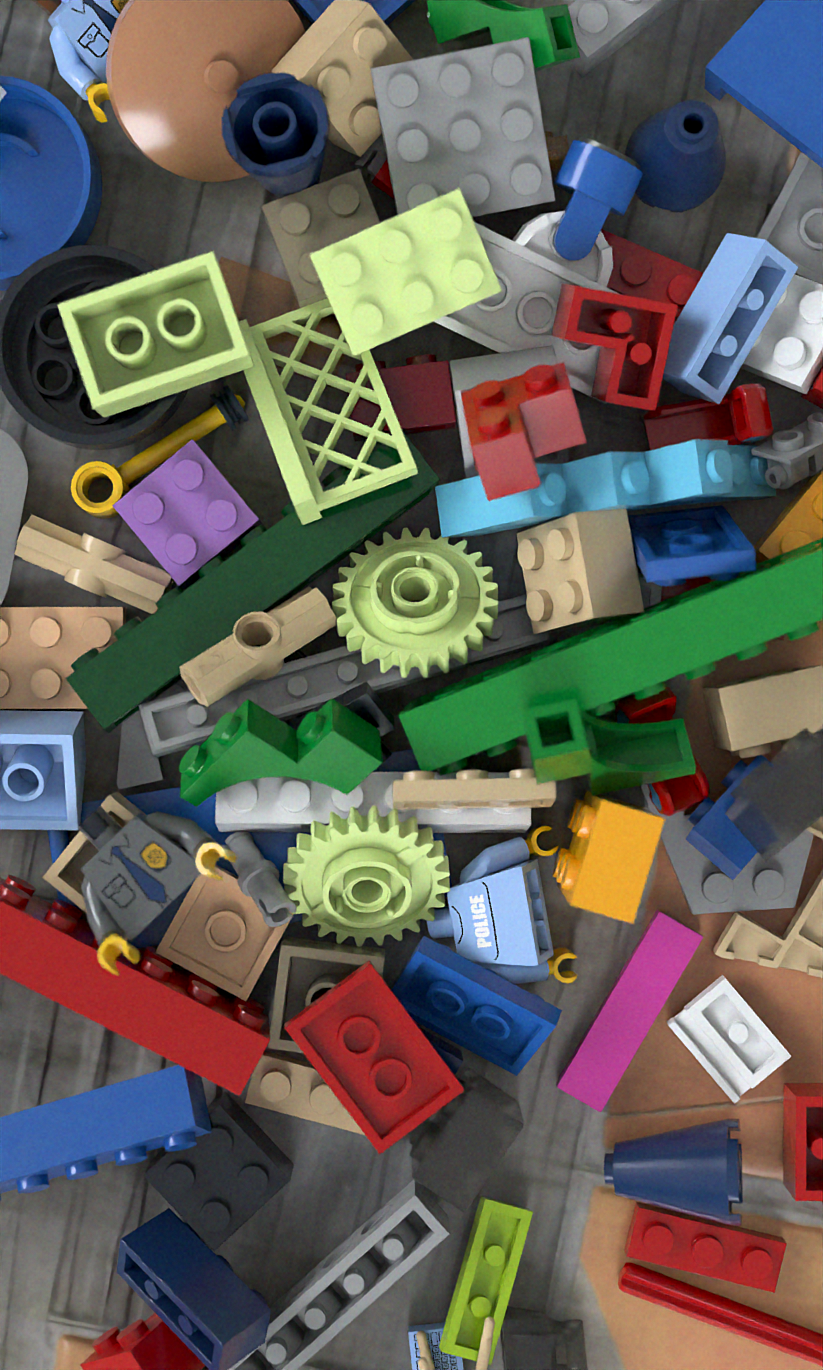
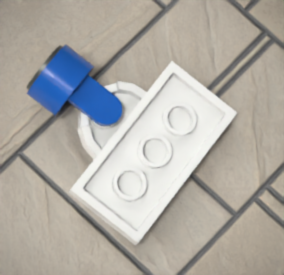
(550, 252)

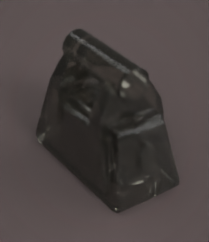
(531, 1337)

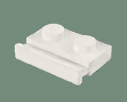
(728, 1039)

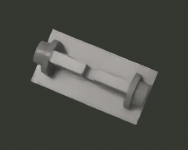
(793, 452)

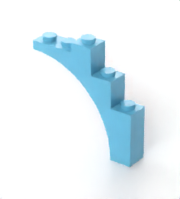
(612, 480)

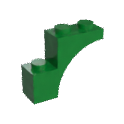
(546, 27)
(254, 744)
(612, 754)

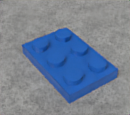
(690, 544)
(474, 1006)

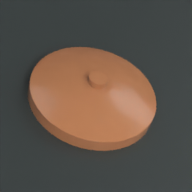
(180, 66)

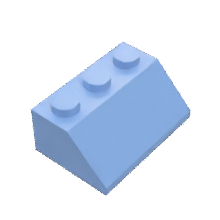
(41, 769)

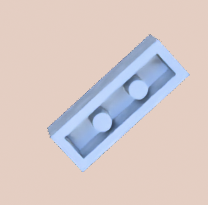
(726, 316)

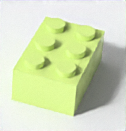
(406, 272)
(156, 335)

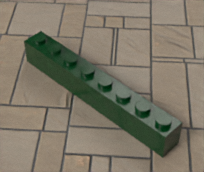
(255, 579)

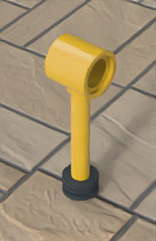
(227, 409)

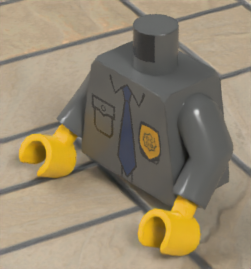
(140, 874)

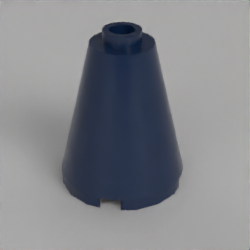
(278, 132)
(678, 156)
(682, 1170)

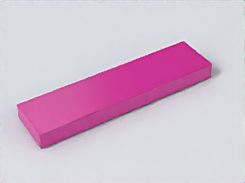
(629, 1010)

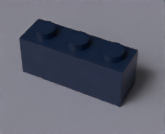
(193, 1291)

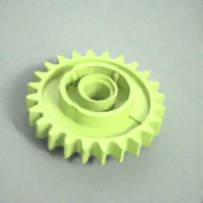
(452, 612)
(366, 876)

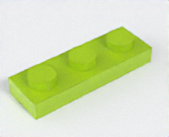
(485, 1276)

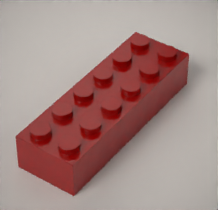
(147, 1002)

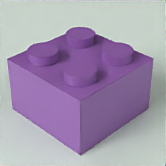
(187, 514)

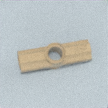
(92, 564)
(237, 661)

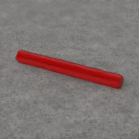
(721, 1312)

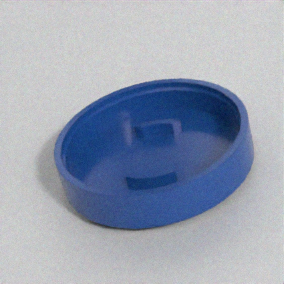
(45, 178)

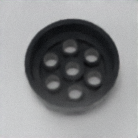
(30, 353)

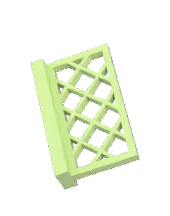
(286, 432)

